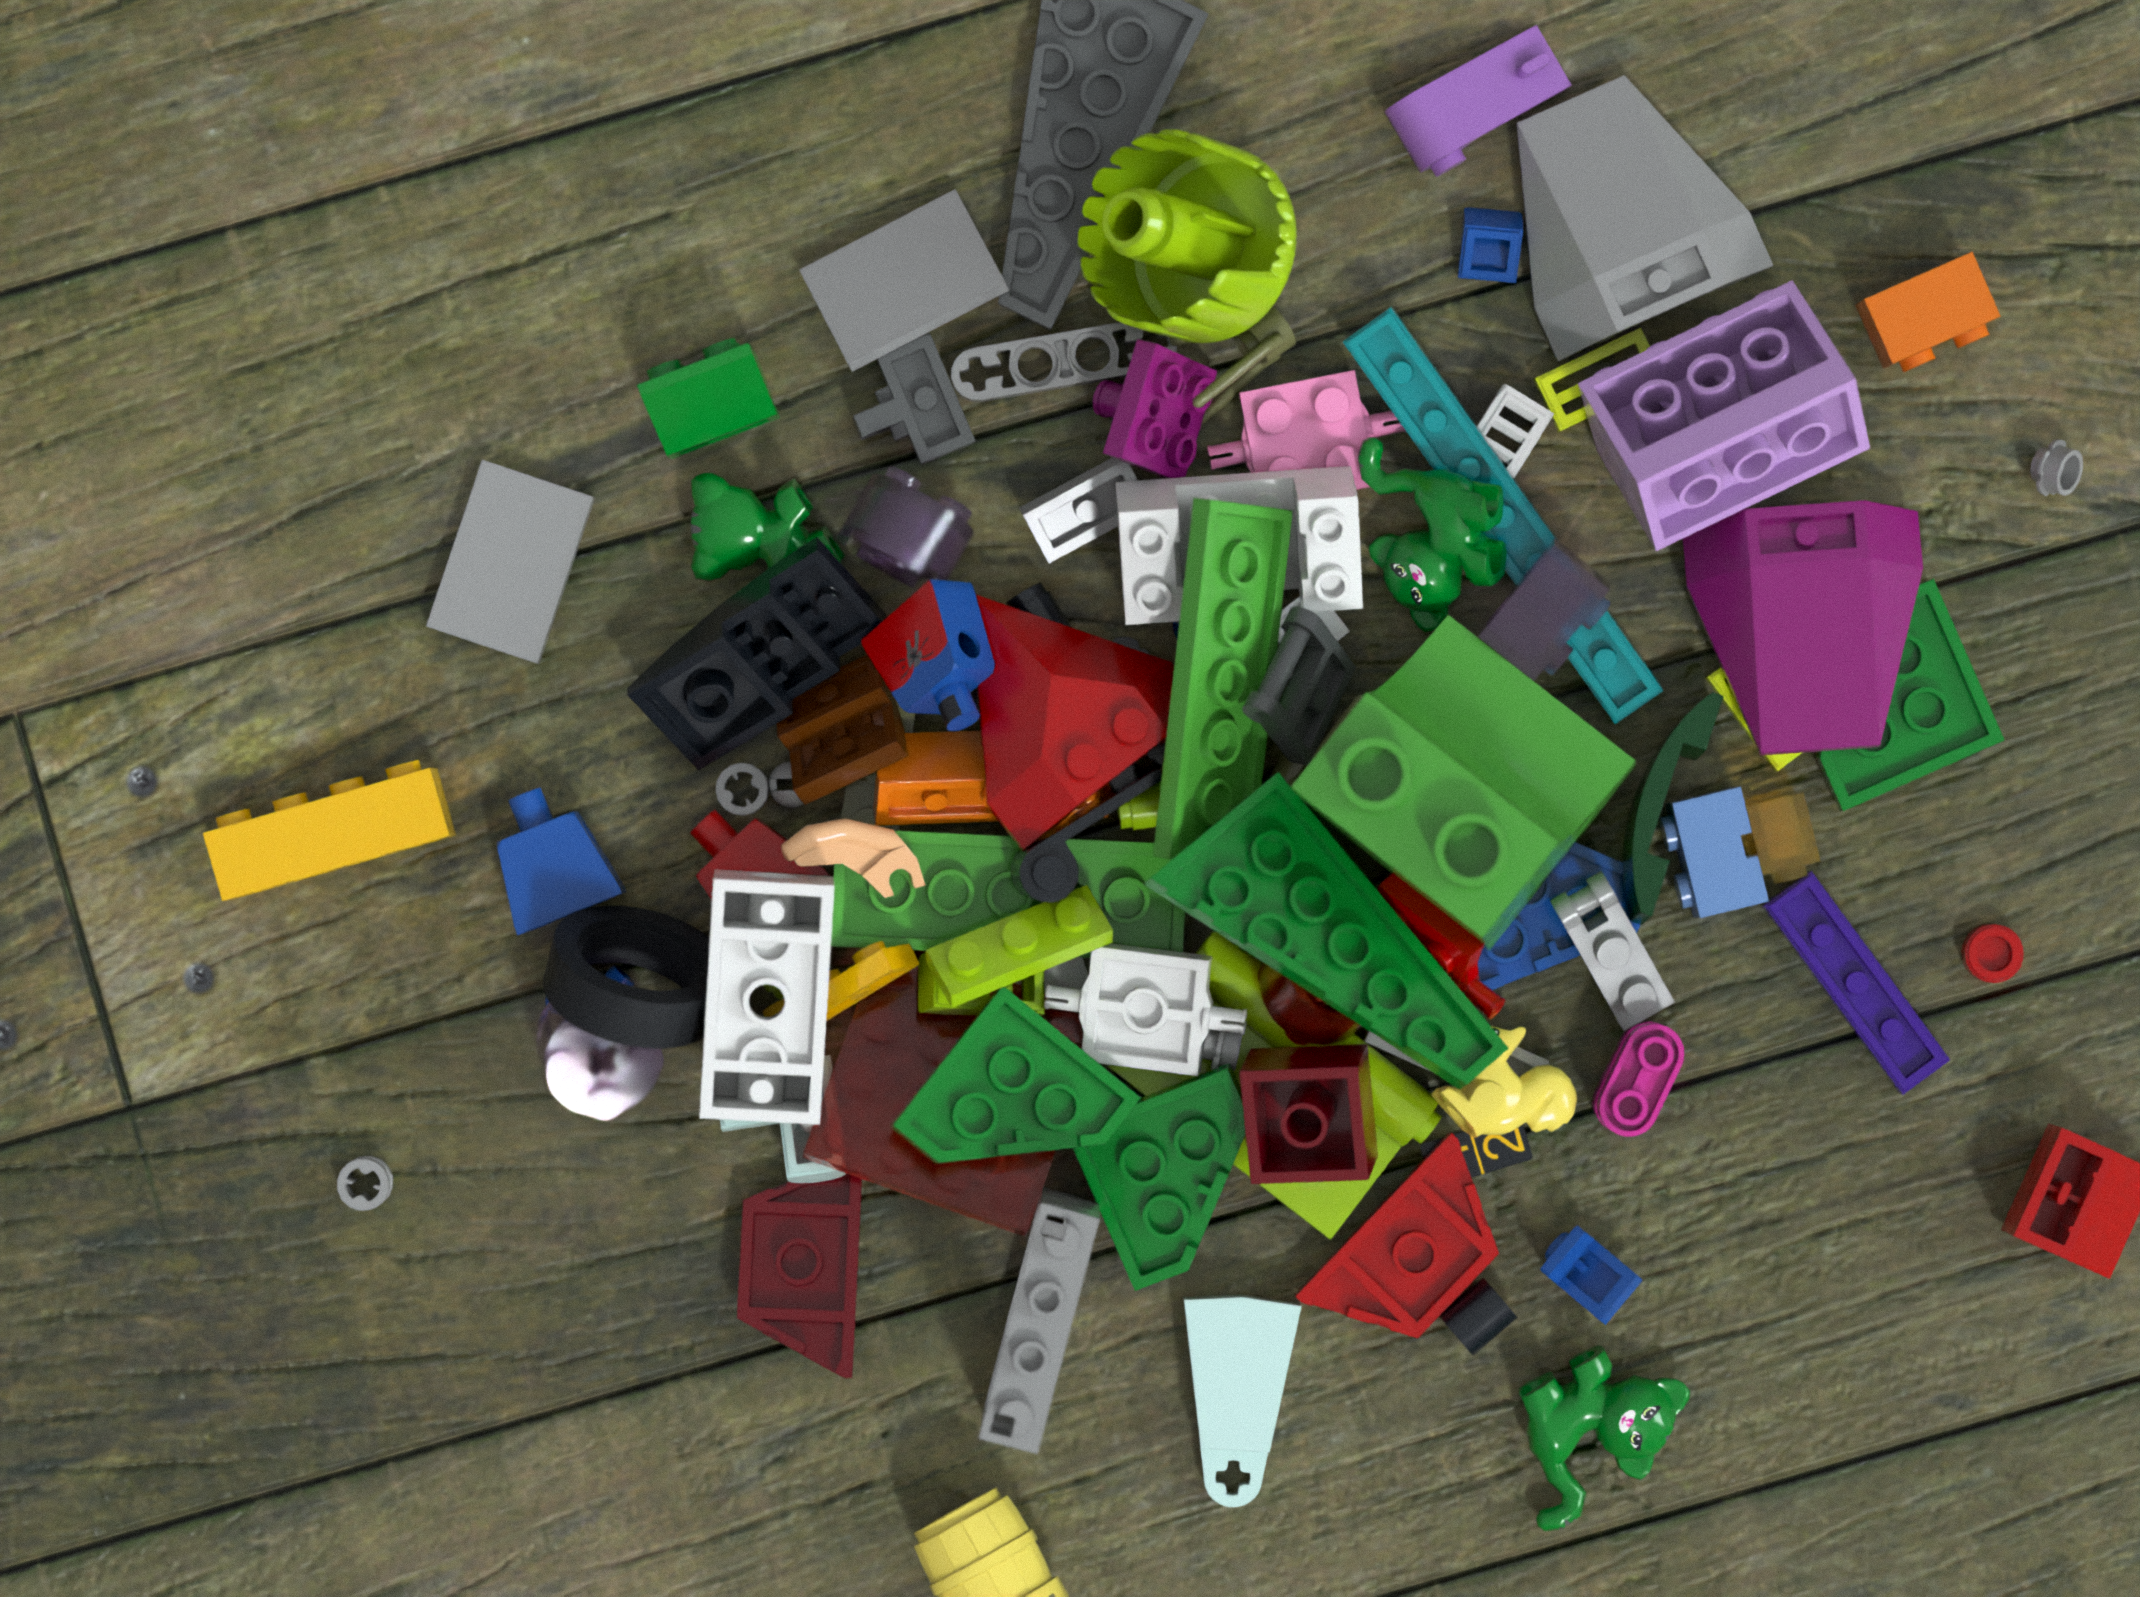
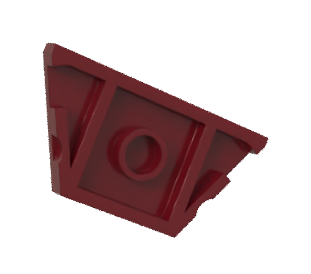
(803, 1268)

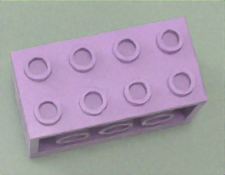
(1725, 415)

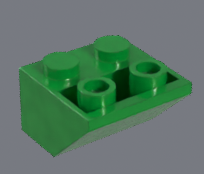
(708, 398)

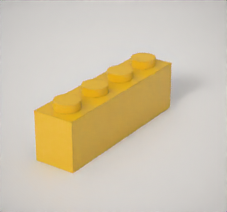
(329, 832)

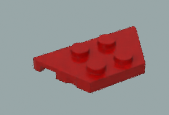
(1410, 1250)

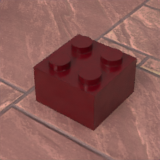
(1309, 1114)

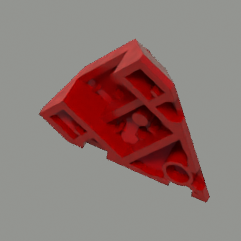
(1061, 716)

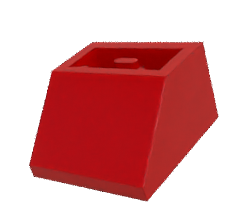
(2077, 1201)

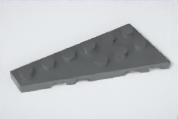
(1092, 89)

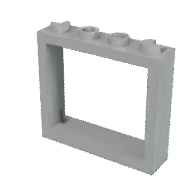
(1039, 1320)

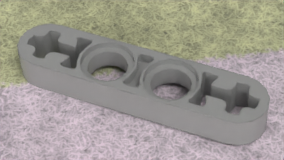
(1062, 351)

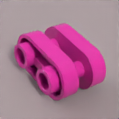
(1638, 1078)

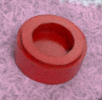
(1992, 953)

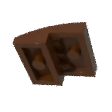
(842, 731)

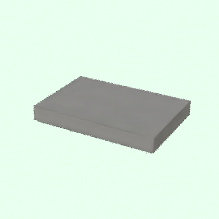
(904, 280)
(510, 561)

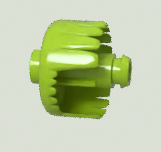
(1187, 237)

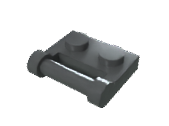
(1312, 692)

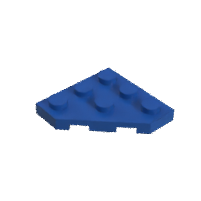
(1537, 934)

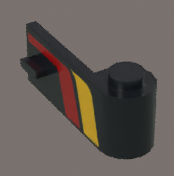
(1048, 867)

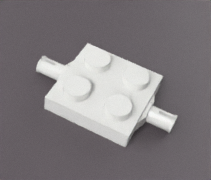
(1146, 1008)

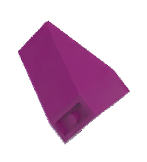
(1808, 616)

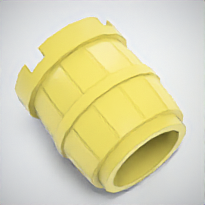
(985, 1552)

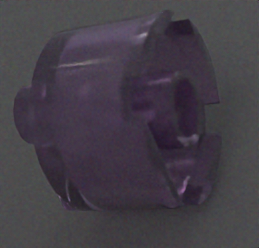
(907, 530)
(598, 1081)

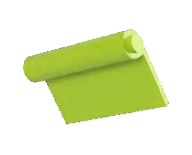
(1400, 1103)

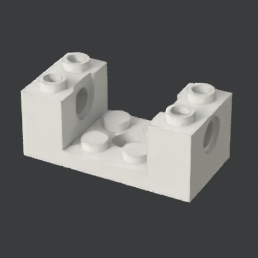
(1322, 542)
(778, 935)

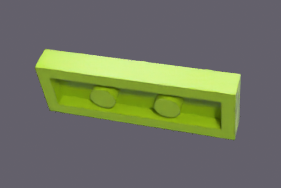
(1019, 946)

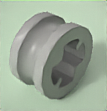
(726, 796)
(363, 1201)

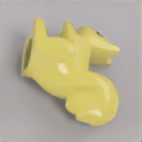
(1503, 1101)

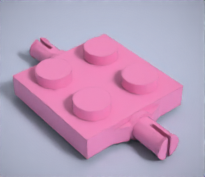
(1304, 427)

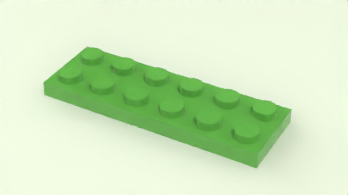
(1221, 656)
(973, 886)

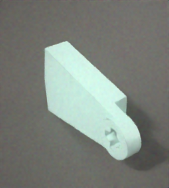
(1238, 1376)

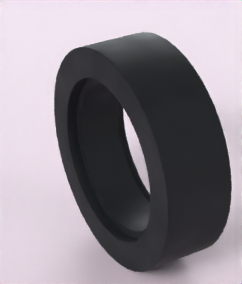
(622, 1011)

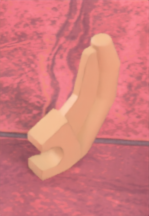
(858, 845)

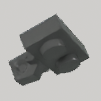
(917, 403)

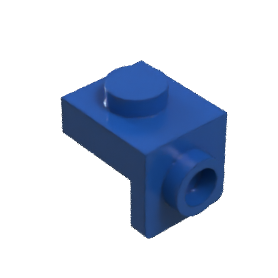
(1589, 1273)

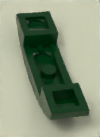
(1643, 871)

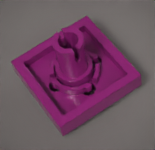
(1154, 410)

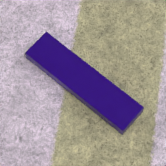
(1855, 982)

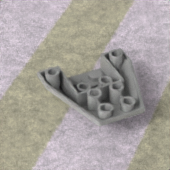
(1623, 218)

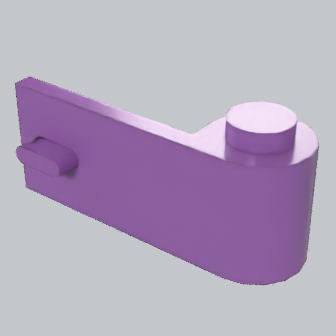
(1475, 100)

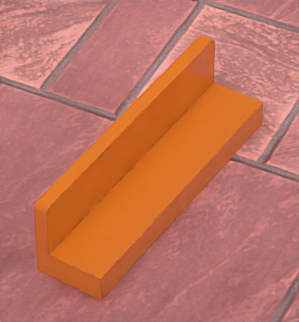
(939, 782)

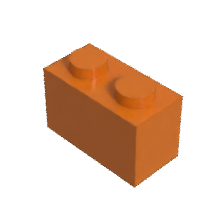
(1929, 311)

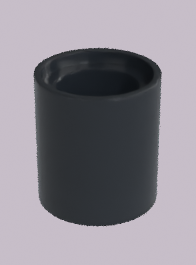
(1478, 1316)

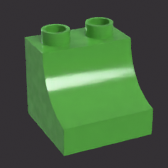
(1464, 780)

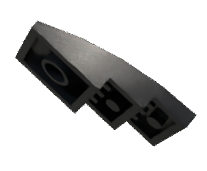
(756, 654)

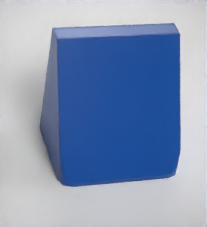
(1490, 244)

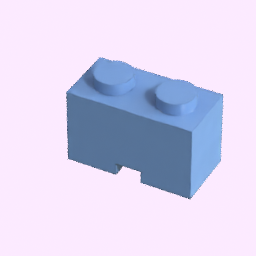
(1711, 853)

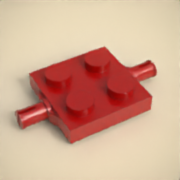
(1445, 940)

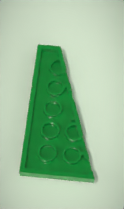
(1305, 909)

